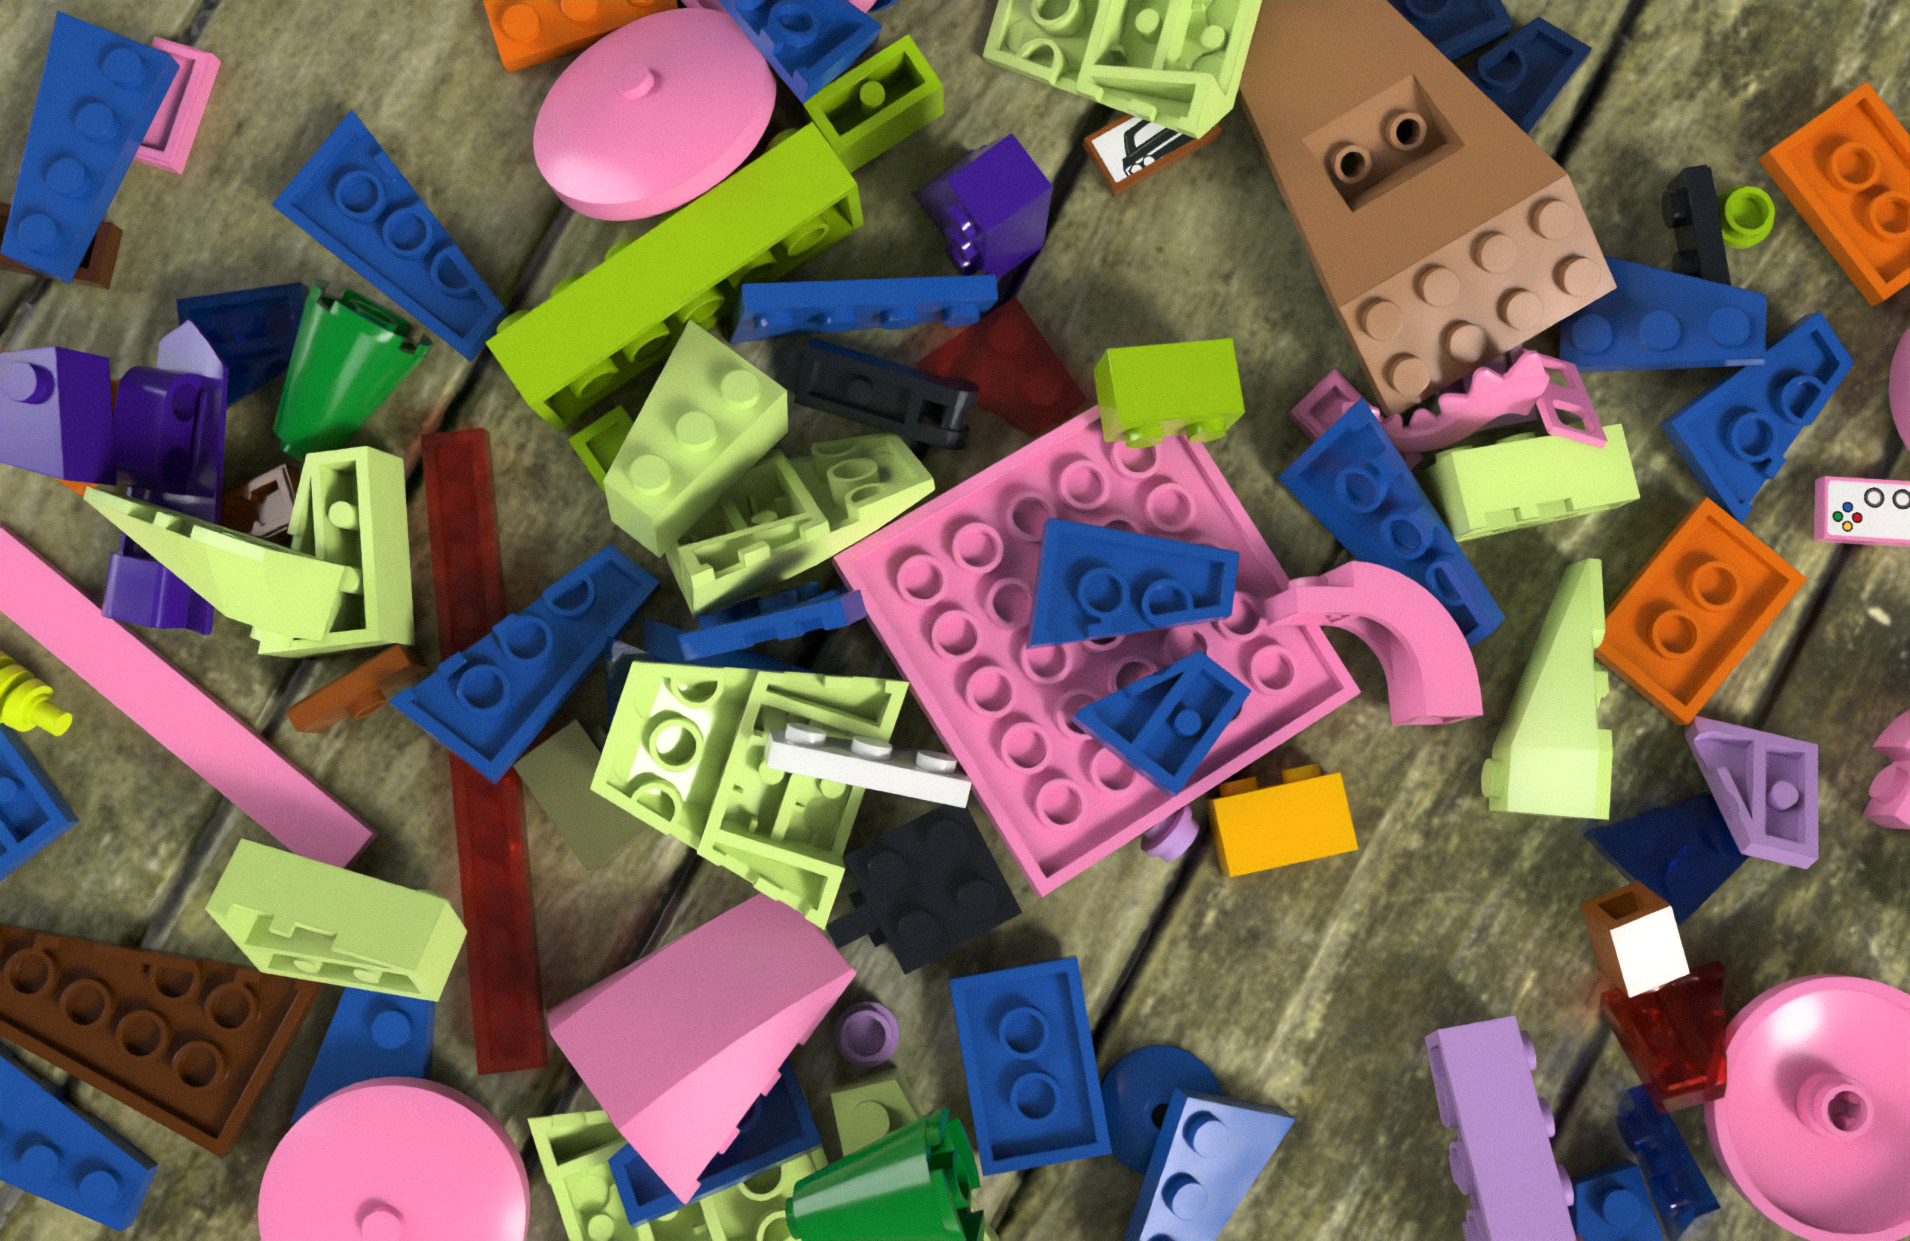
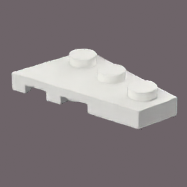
(867, 764)

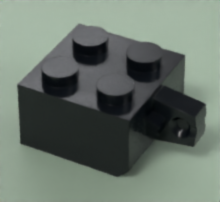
(925, 889)

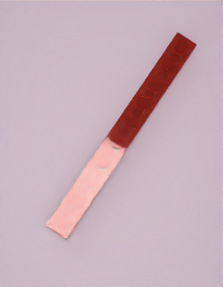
(487, 816)

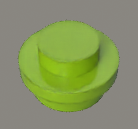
(1745, 216)

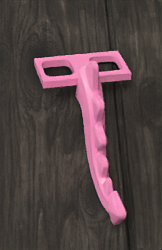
(1496, 395)

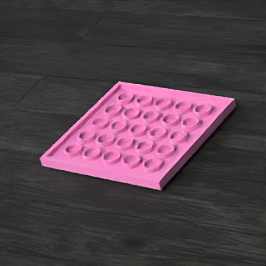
(954, 613)

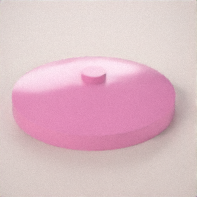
(654, 115)
(1819, 1108)
(395, 1167)

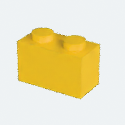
(1281, 821)

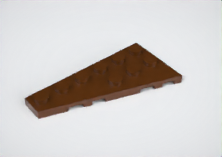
(153, 1026)

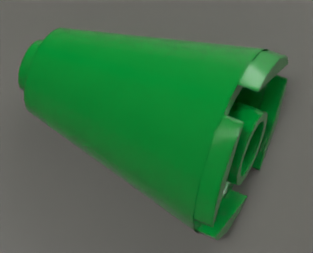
(341, 369)
(894, 1189)

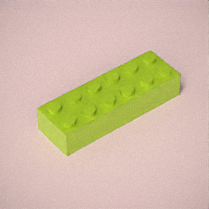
(635, 305)

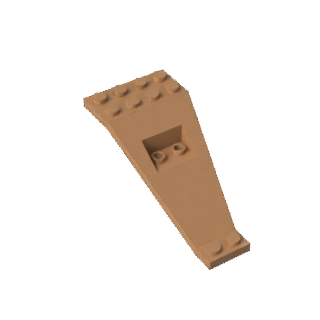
(1433, 242)

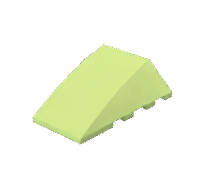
(1143, 57)
(795, 516)
(695, 767)
(575, 1162)

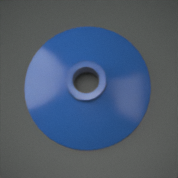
(1140, 1084)

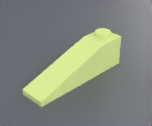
(241, 575)
(1549, 744)

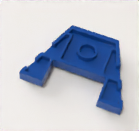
(771, 617)

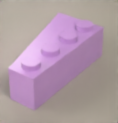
(1501, 1133)

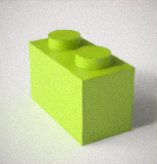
(877, 104)
(1168, 392)

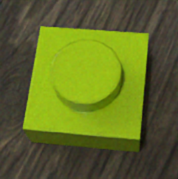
(602, 441)

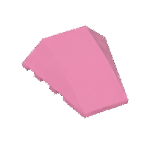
(700, 1031)

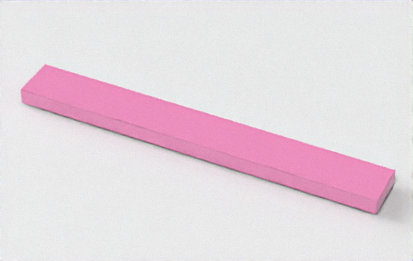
(177, 709)

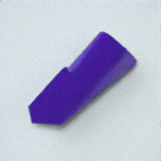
(171, 455)

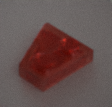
(1012, 367)
(1675, 1037)

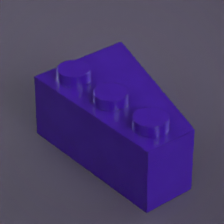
(989, 208)
(57, 414)

